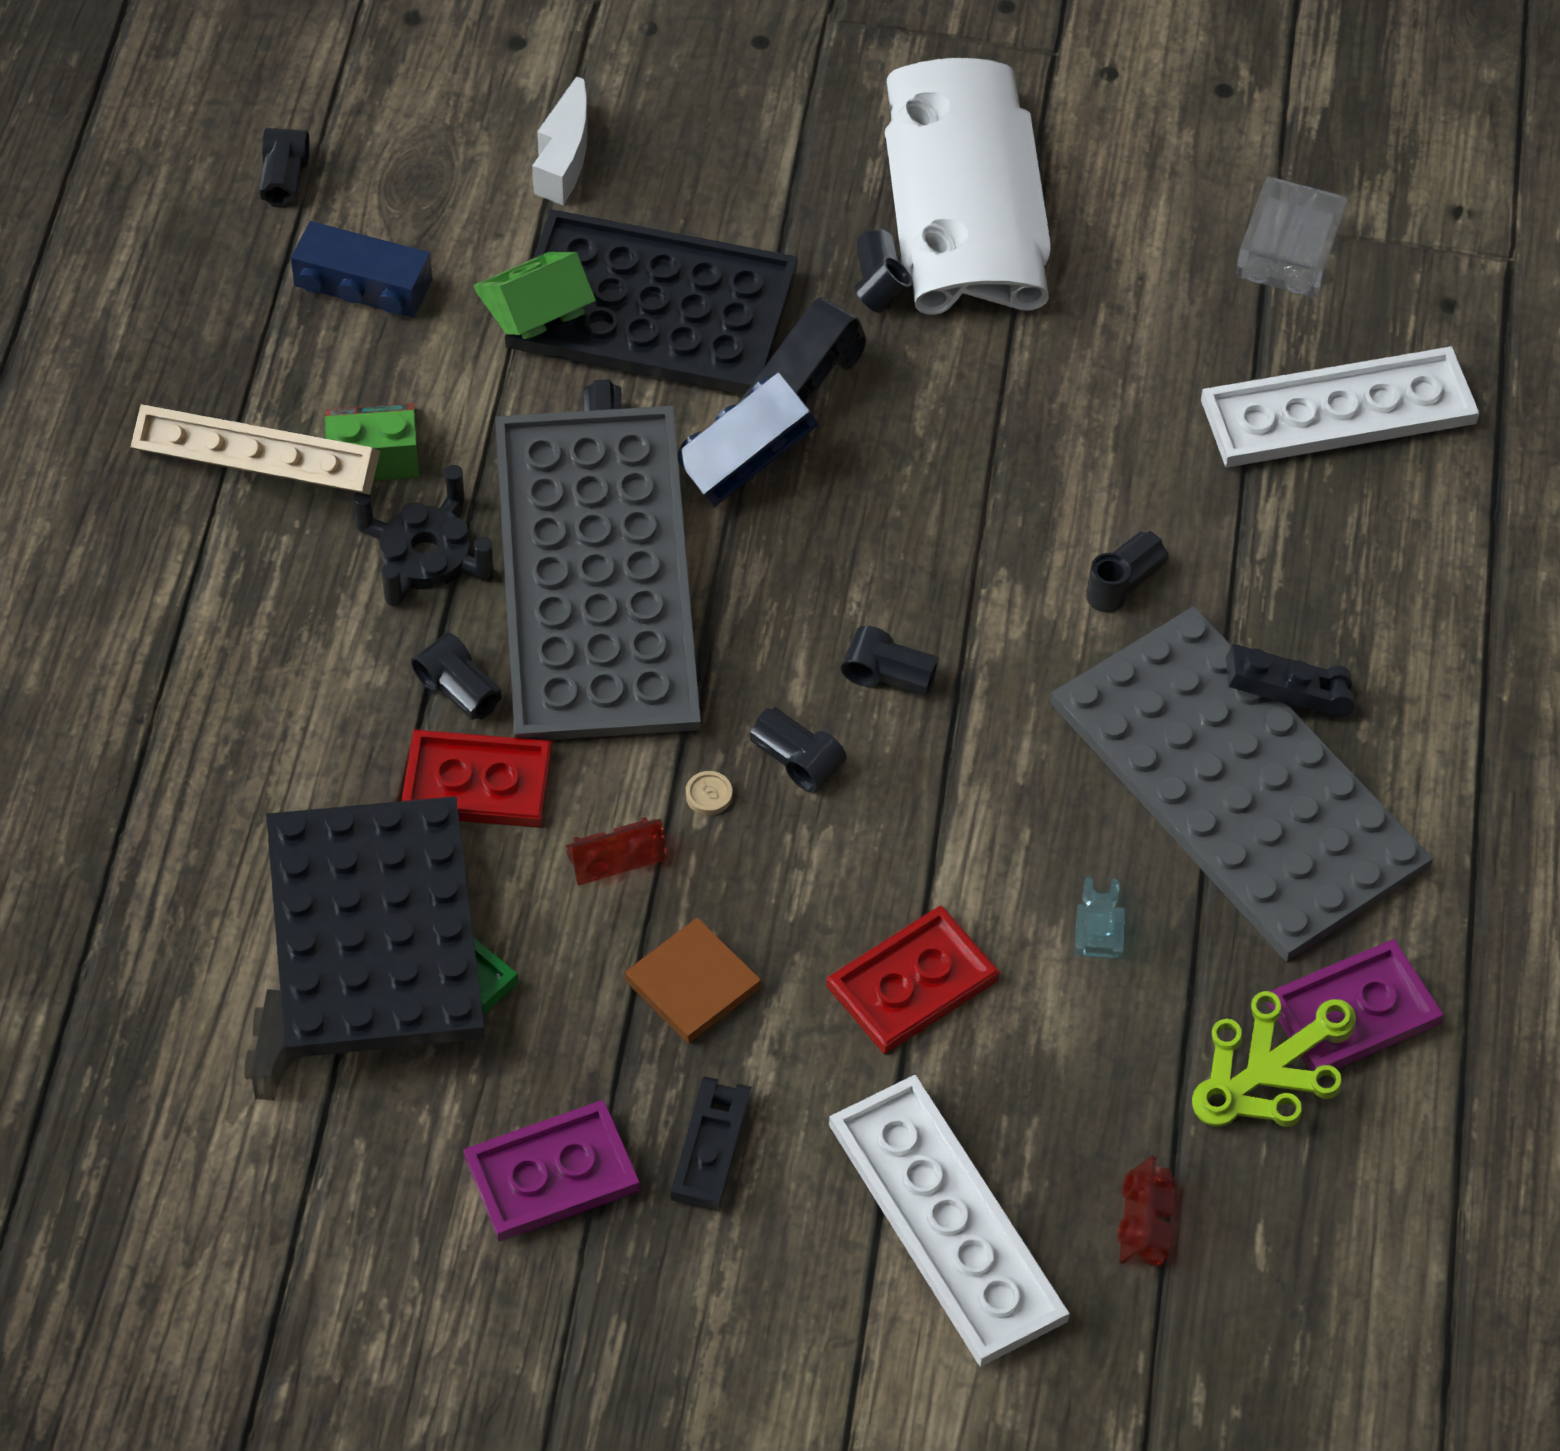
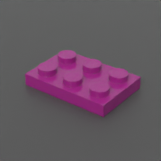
(1382, 991)
(551, 1170)

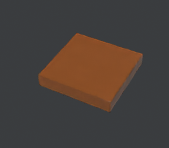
(692, 980)

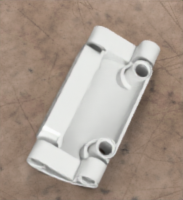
(966, 185)

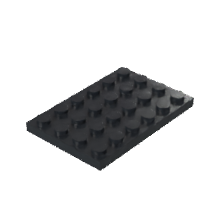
(666, 303)
(373, 927)

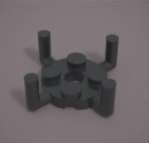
(418, 524)

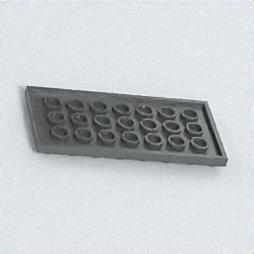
(596, 574)
(1241, 785)

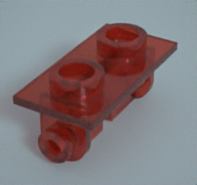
(618, 851)
(1147, 1193)

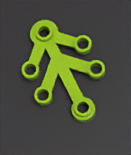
(1268, 1067)

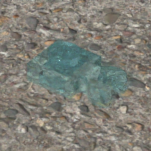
(1099, 923)

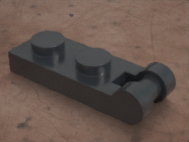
(1290, 681)
(710, 1144)

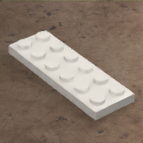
(1339, 406)
(948, 1220)

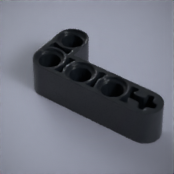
(815, 345)

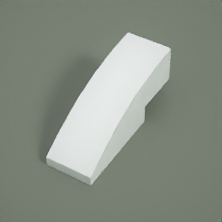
(562, 146)

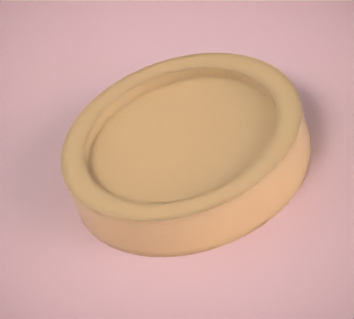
(709, 793)

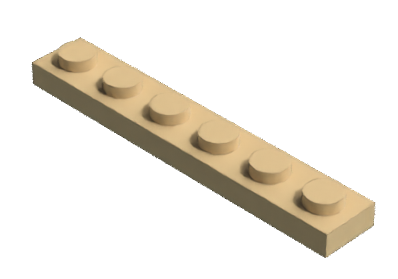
(255, 449)

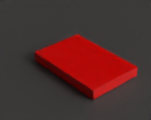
(490, 775)
(912, 979)

